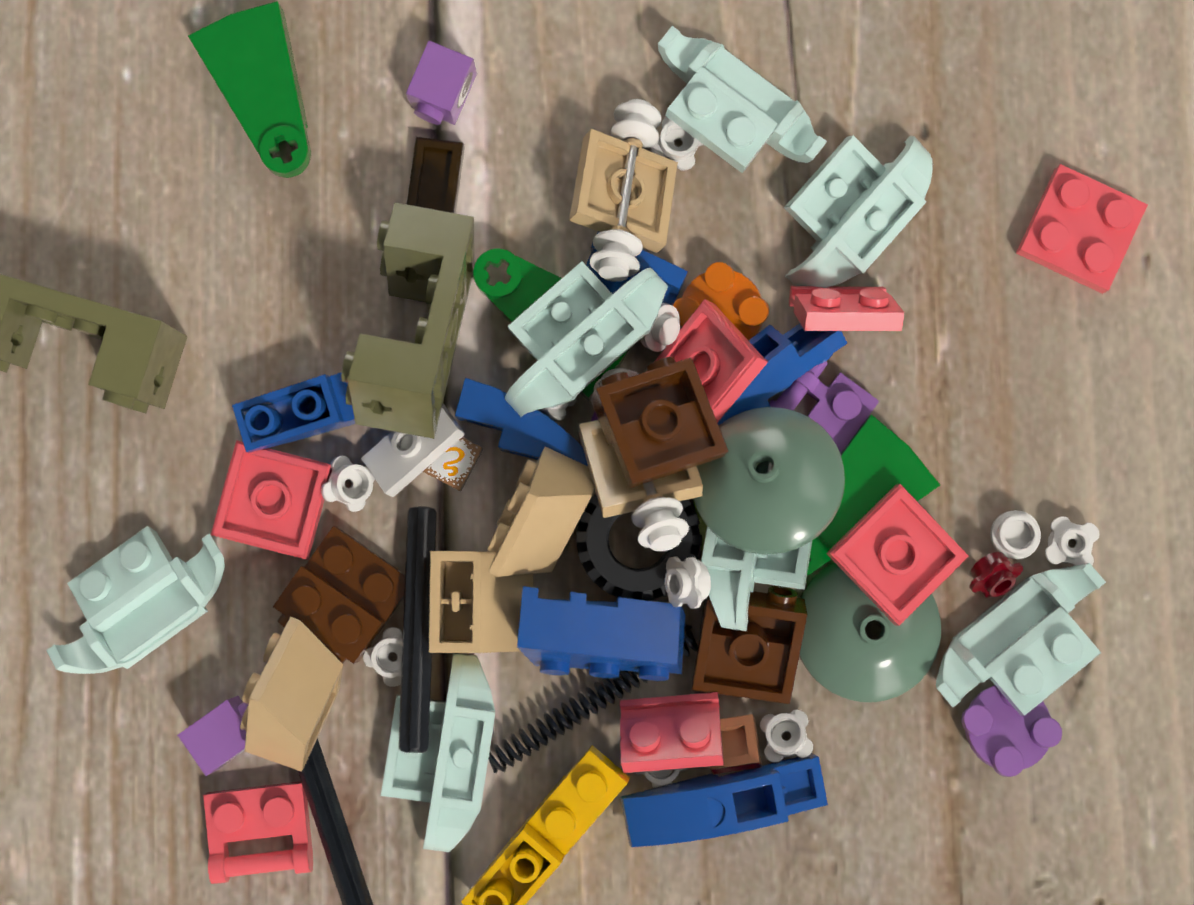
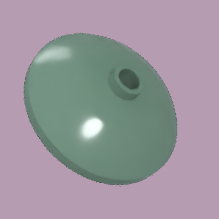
(776, 508)
(850, 662)

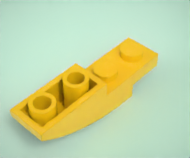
(549, 832)

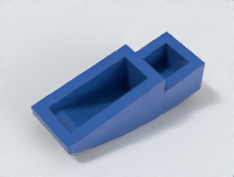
(520, 435)

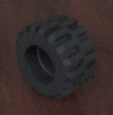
(617, 578)

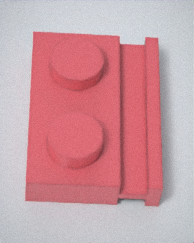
(845, 308)
(670, 732)

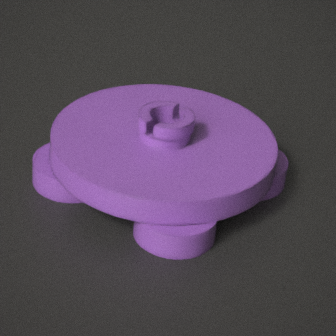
(1006, 738)

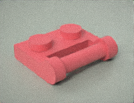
(257, 815)

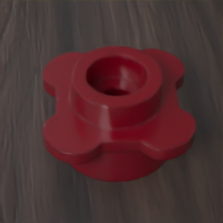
(994, 575)

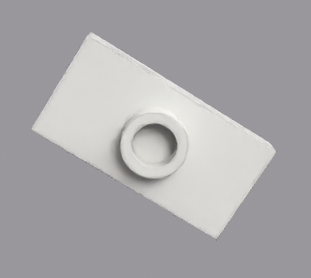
(404, 456)

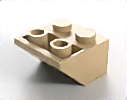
(540, 515)
(472, 607)
(290, 696)

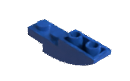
(787, 359)
(294, 412)
(723, 804)

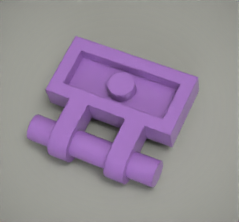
(839, 407)

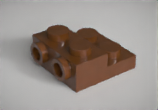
(658, 420)
(343, 595)
(754, 661)

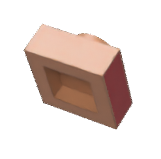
(739, 745)

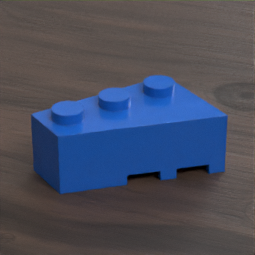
(601, 635)

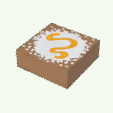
(455, 464)

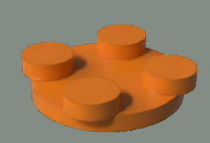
(731, 293)

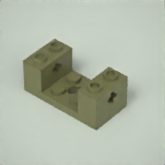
(135, 353)
(401, 382)

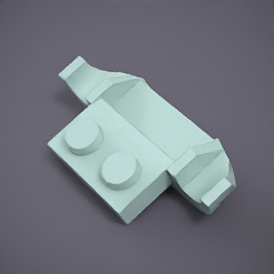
(733, 105)
(857, 209)
(579, 333)
(736, 571)
(137, 602)
(1024, 641)
(457, 758)

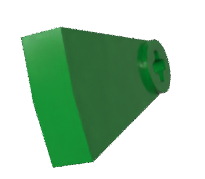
(258, 77)
(524, 288)
(872, 467)

